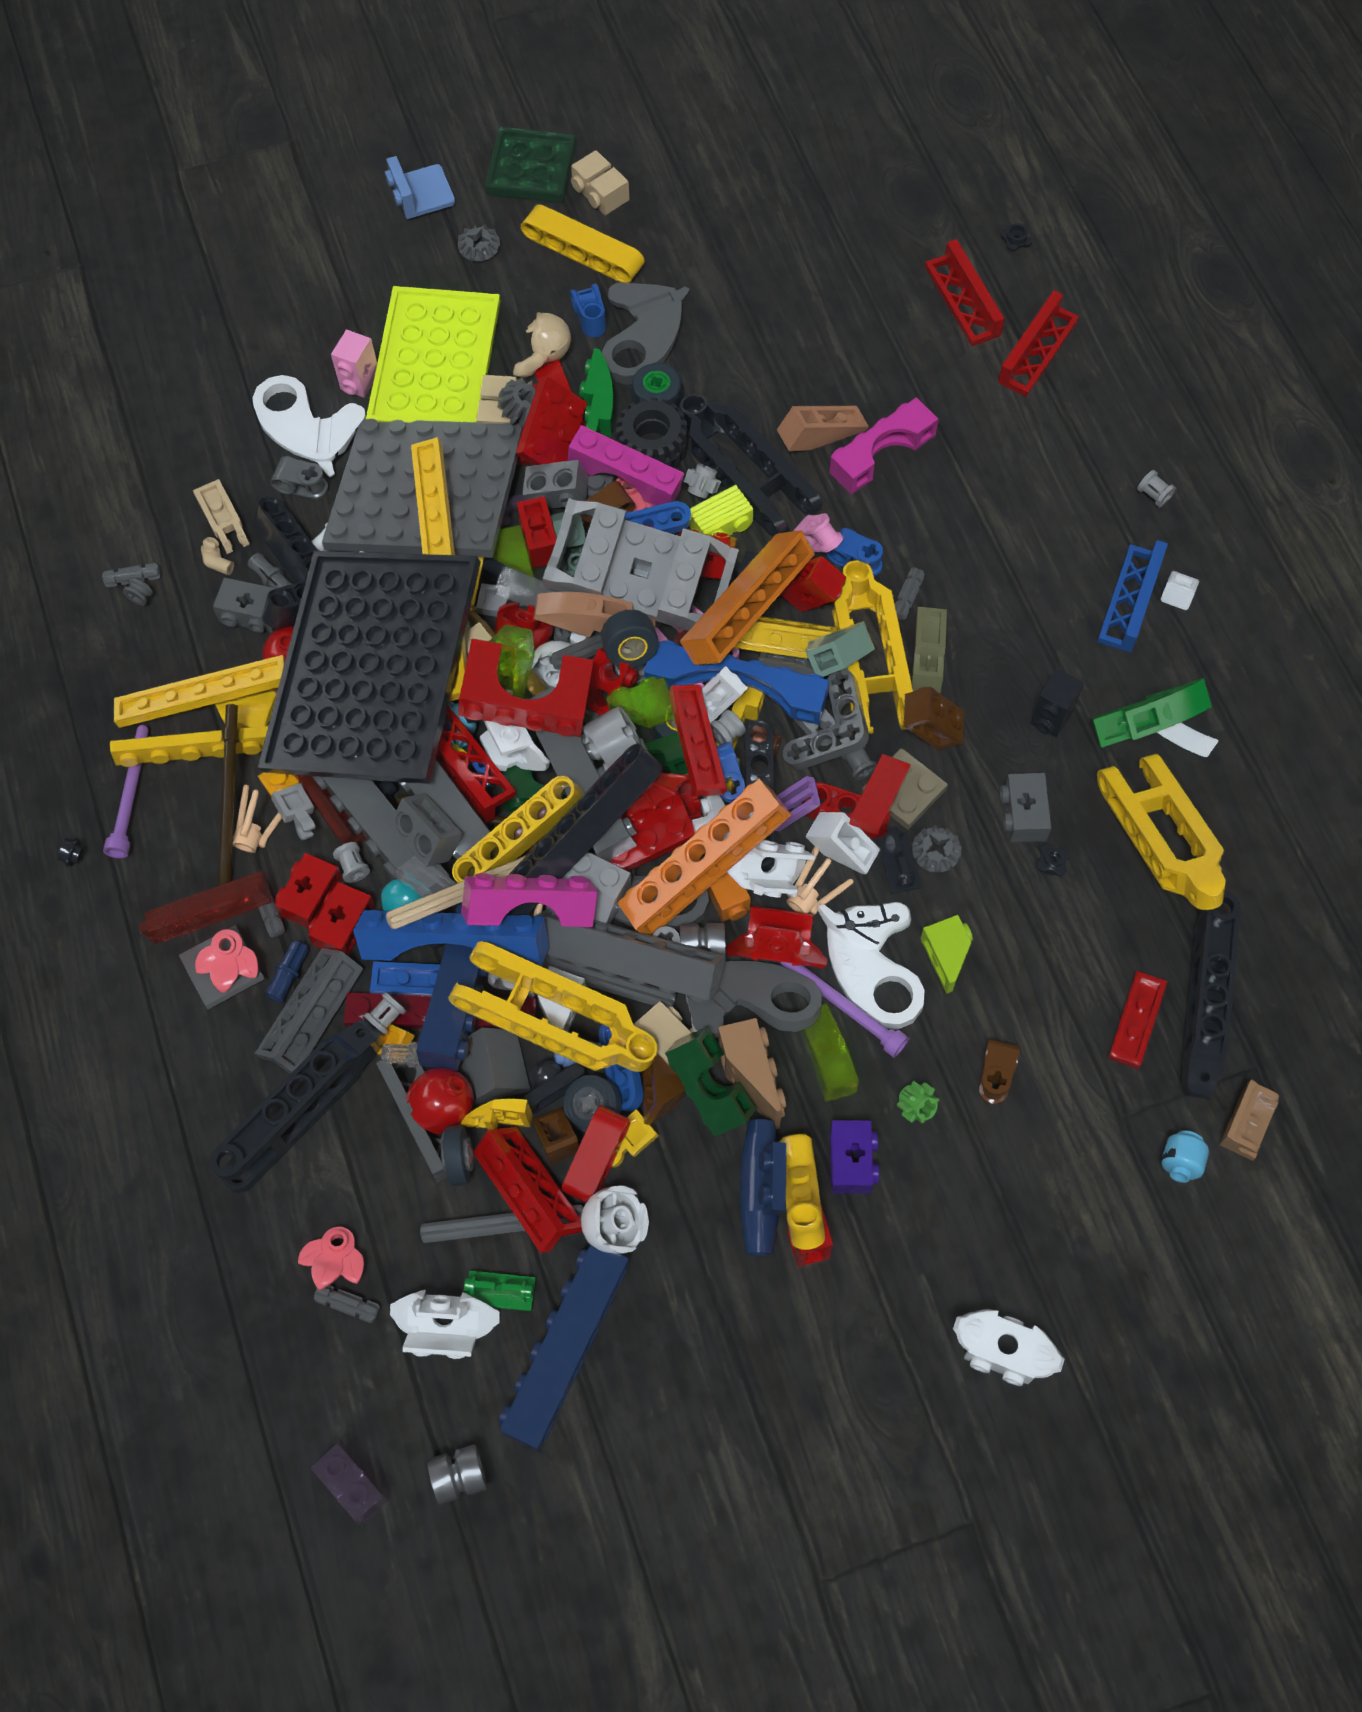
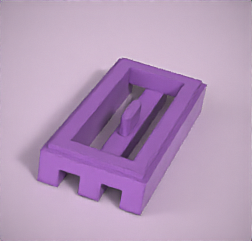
(793, 797)

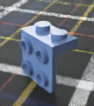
(420, 189)

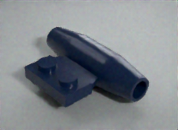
(761, 1186)

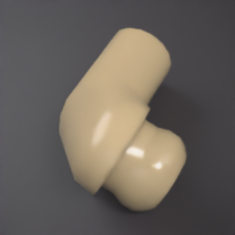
(212, 557)

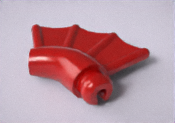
(661, 789)

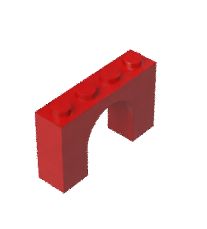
(486, 699)

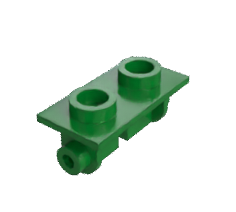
(501, 1290)

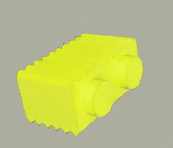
(722, 513)

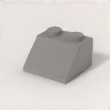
(609, 882)

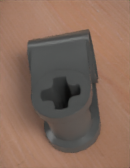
(299, 478)

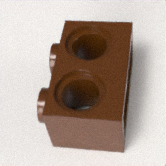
(933, 718)

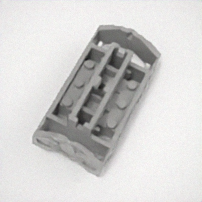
(620, 546)

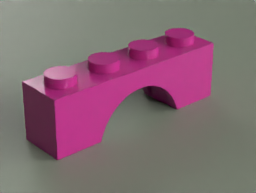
(908, 427)
(651, 478)
(491, 898)

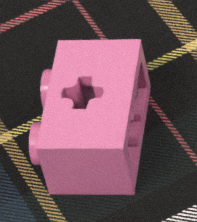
(354, 363)

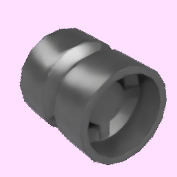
(709, 938)
(456, 1474)

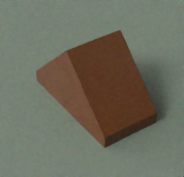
(661, 1090)
(556, 1136)

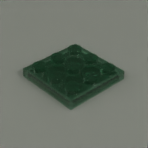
(530, 164)

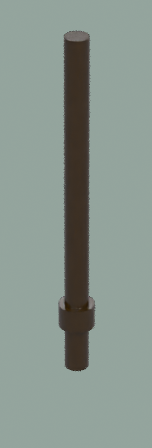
(230, 736)

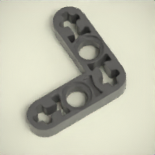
(843, 727)

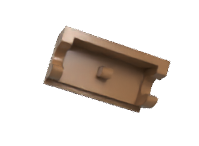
(1250, 1120)

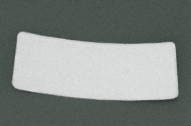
(1189, 739)

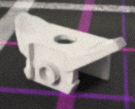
(512, 747)
(780, 879)
(425, 1336)
(1033, 1359)

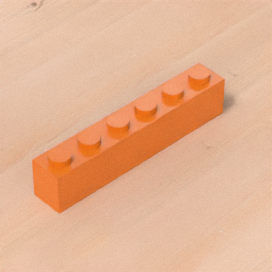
(747, 598)

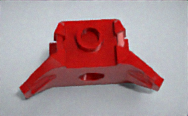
(778, 937)

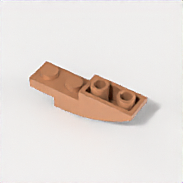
(578, 610)

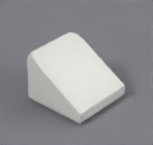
(1179, 590)

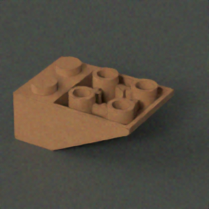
(747, 1063)

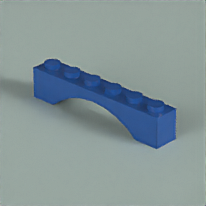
(798, 694)
(519, 935)

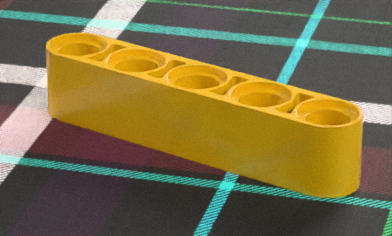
(582, 244)
(532, 828)

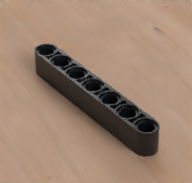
(589, 818)

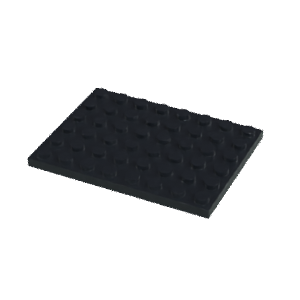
(370, 666)

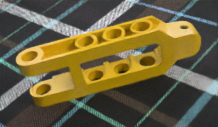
(863, 592)
(1190, 878)
(627, 1041)

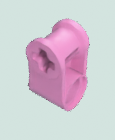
(820, 532)

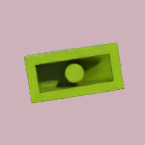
(947, 948)

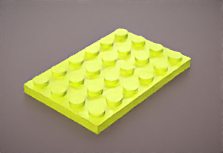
(433, 355)

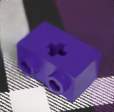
(850, 1175)

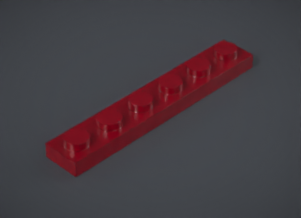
(416, 1009)

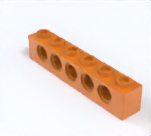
(718, 859)

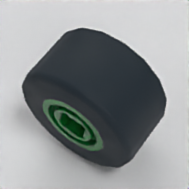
(657, 381)

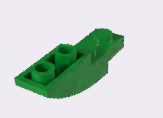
(598, 394)
(1153, 714)

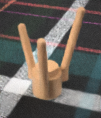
(247, 834)
(806, 896)

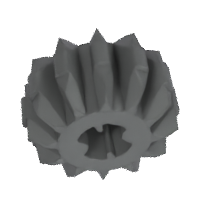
(516, 400)

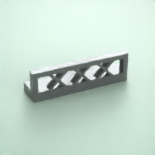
(311, 1010)
(422, 1139)

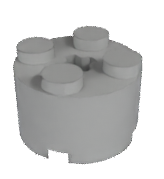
(611, 735)

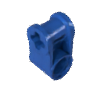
(590, 310)
(857, 548)
(730, 770)

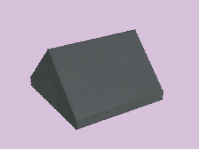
(494, 1065)

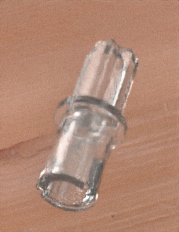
(400, 1054)

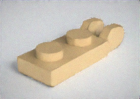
(220, 513)

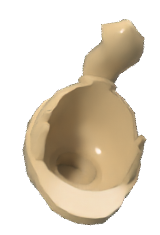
(549, 343)

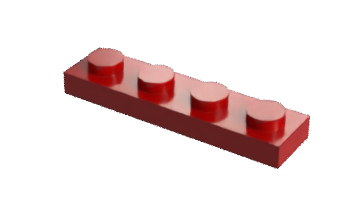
(697, 740)

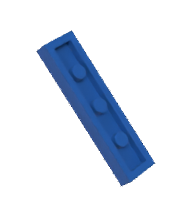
(1143, 596)

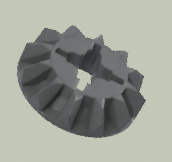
(483, 250)
(934, 860)

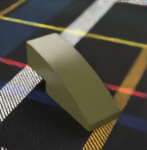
(929, 648)

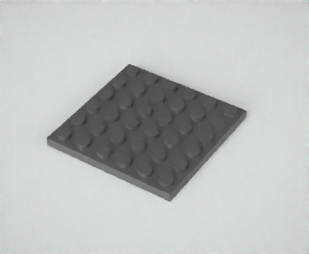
(378, 491)

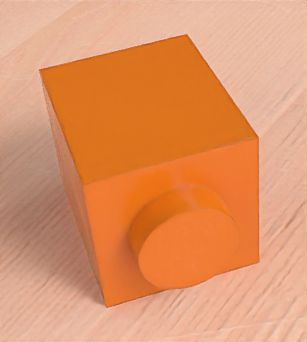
(729, 898)

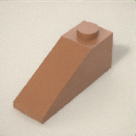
(817, 426)

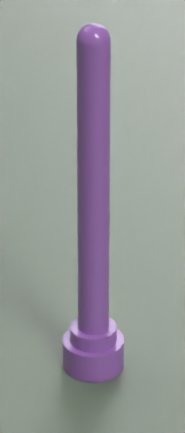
(117, 843)
(892, 1040)

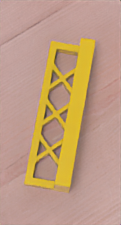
(782, 636)

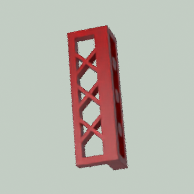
(972, 288)
(1030, 339)
(462, 776)
(522, 1187)

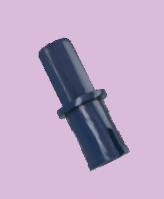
(286, 971)

